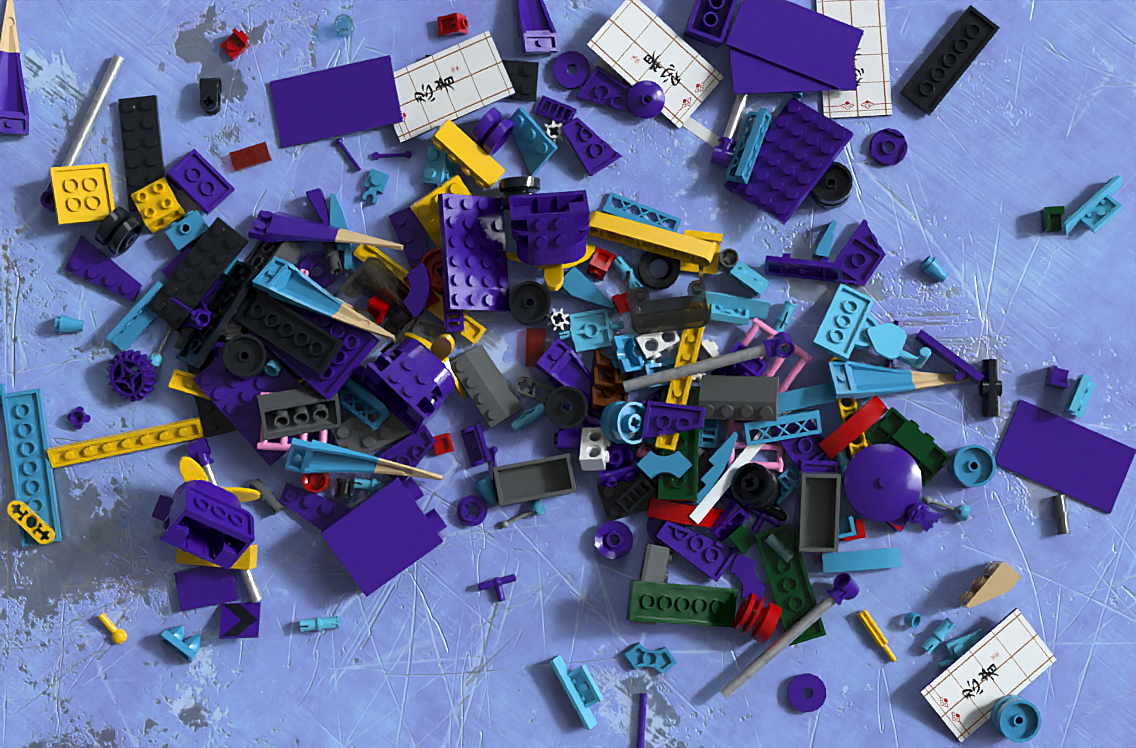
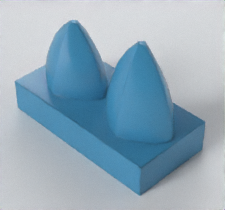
(186, 649)

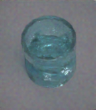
(344, 29)

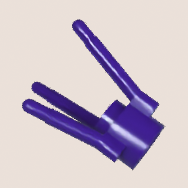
(198, 316)

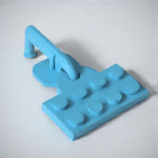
(850, 326)

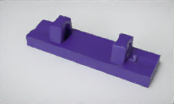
(803, 268)
(951, 358)

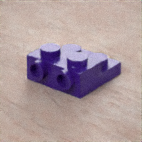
(620, 465)

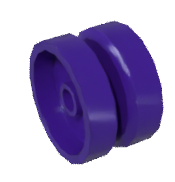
(492, 131)

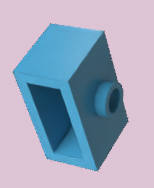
(187, 230)

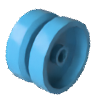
(623, 422)
(981, 460)
(1016, 718)

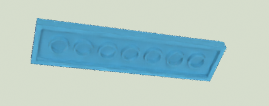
(30, 461)

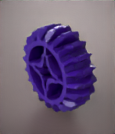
(127, 364)

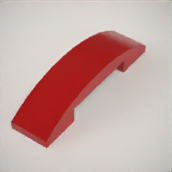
(853, 427)
(680, 512)

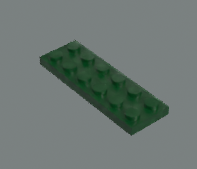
(688, 445)
(789, 582)
(681, 604)

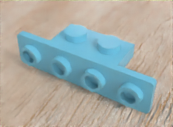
(437, 167)
(1098, 209)
(736, 308)
(579, 688)

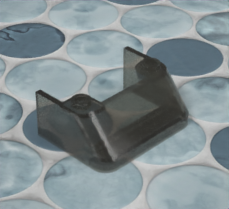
(378, 280)
(668, 313)

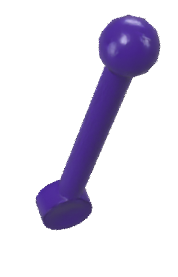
(339, 141)
(376, 155)
(494, 450)

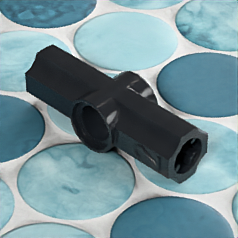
(990, 388)

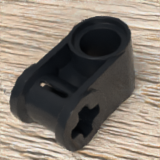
(210, 92)

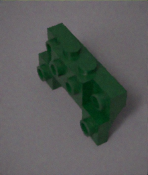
(912, 440)

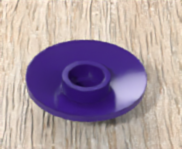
(636, 99)
(624, 537)

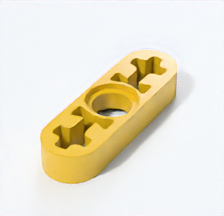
(38, 535)

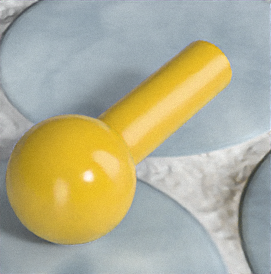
(117, 635)

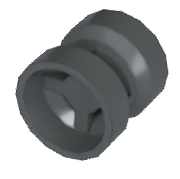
(728, 255)

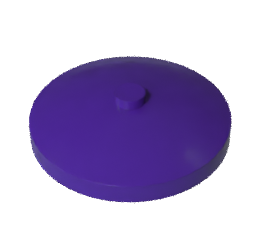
(882, 482)

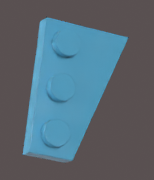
(532, 140)

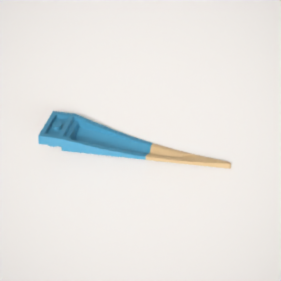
(290, 285)
(865, 380)
(324, 457)

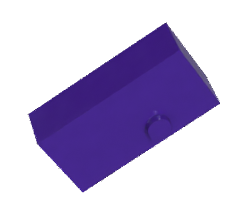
(709, 21)

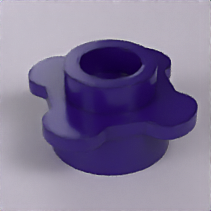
(78, 412)

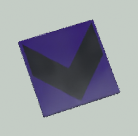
(240, 620)

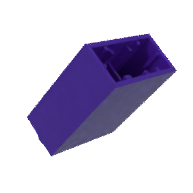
(384, 534)

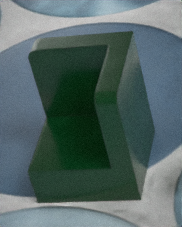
(1052, 218)
(741, 539)

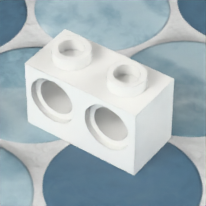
(660, 345)
(593, 449)

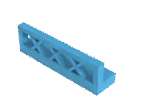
(751, 148)
(622, 212)
(135, 322)
(364, 398)
(782, 419)

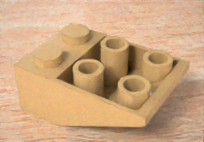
(994, 582)

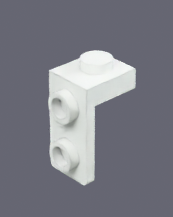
(711, 350)

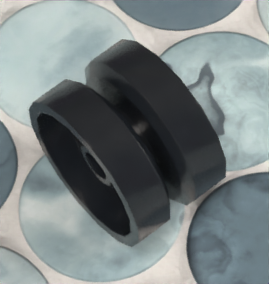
(517, 186)
(833, 196)
(118, 231)
(527, 314)
(253, 364)
(561, 417)
(756, 486)

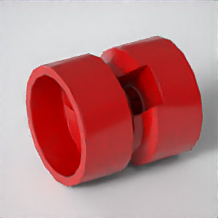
(316, 481)

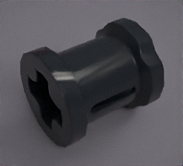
(344, 488)

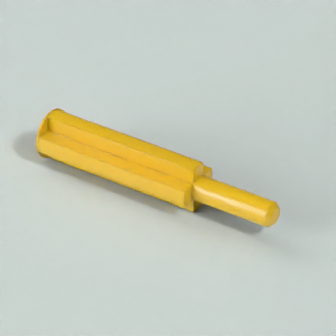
(875, 633)

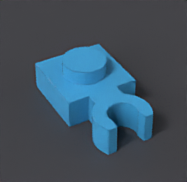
(376, 183)

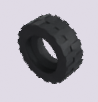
(653, 282)

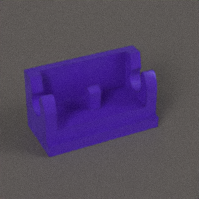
(476, 445)

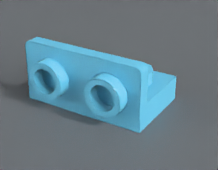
(749, 278)
(1079, 396)

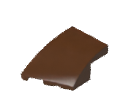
(606, 382)

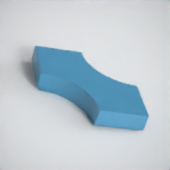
(673, 464)
(658, 659)

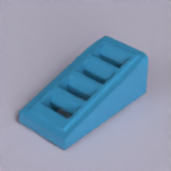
(824, 245)
(712, 445)
(788, 489)

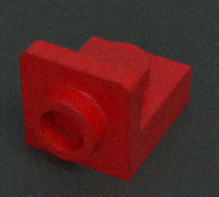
(452, 24)
(235, 44)
(600, 264)
(621, 303)

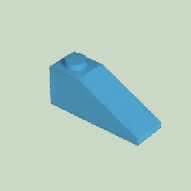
(581, 289)

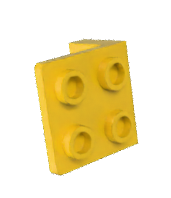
(158, 205)
(716, 239)

